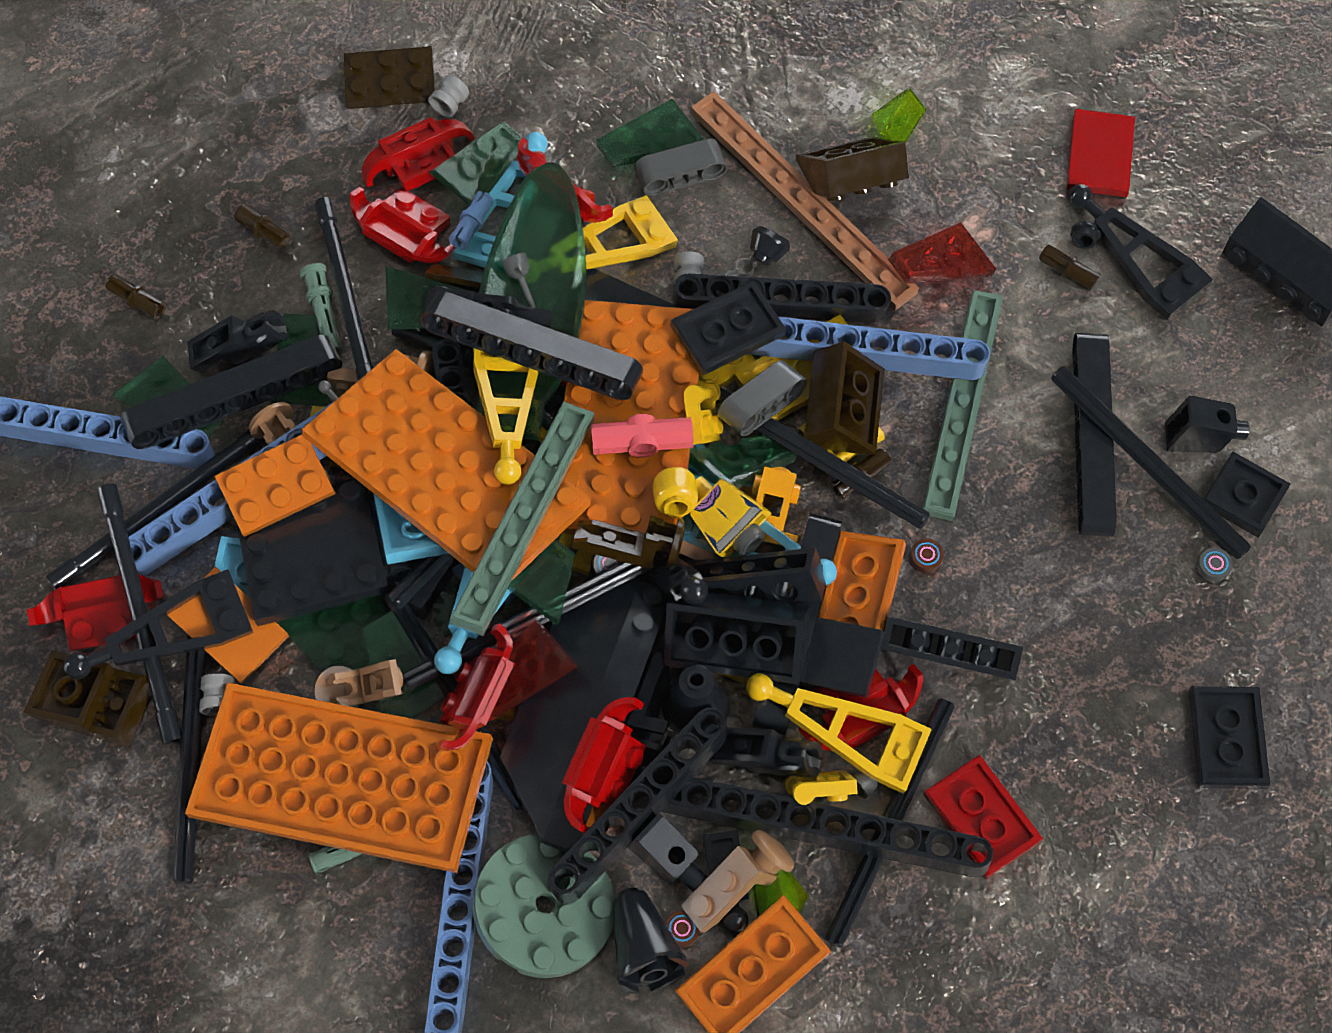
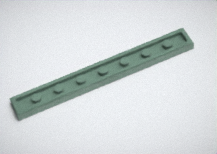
(960, 414)
(522, 519)

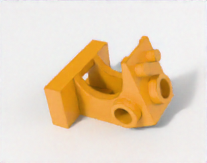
(779, 483)

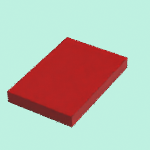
(1101, 152)
(979, 805)

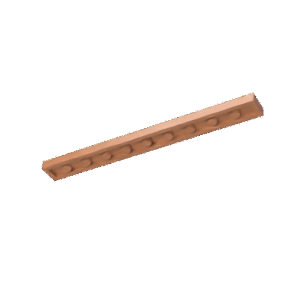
(799, 197)

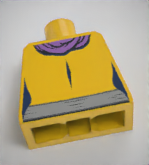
(725, 514)

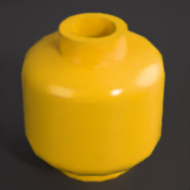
(675, 492)

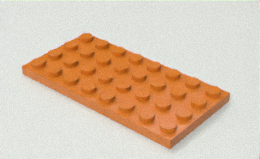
(431, 460)
(620, 482)
(339, 777)

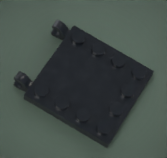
(318, 557)

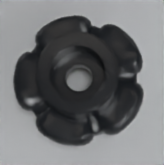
(1085, 234)

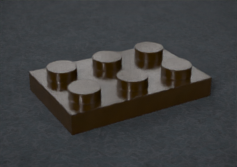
(388, 77)

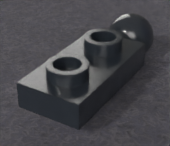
(679, 581)
(717, 849)

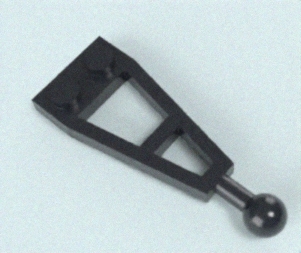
(1171, 293)
(222, 606)

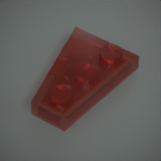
(942, 257)
(537, 664)

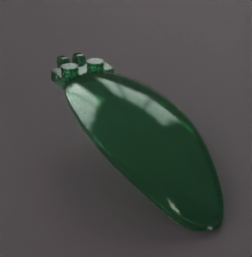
(549, 229)

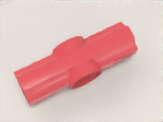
(642, 435)

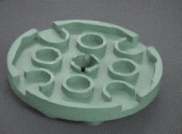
(520, 933)

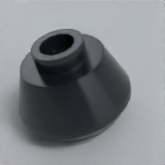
(768, 245)

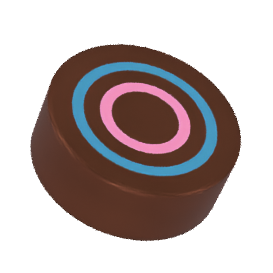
(926, 555)
(683, 929)

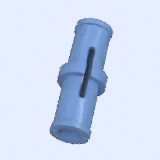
(471, 220)

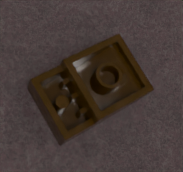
(101, 705)

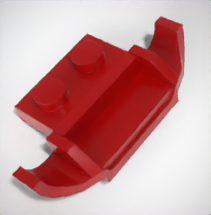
(414, 152)
(589, 211)
(402, 225)
(91, 609)
(477, 690)
(883, 695)
(602, 761)

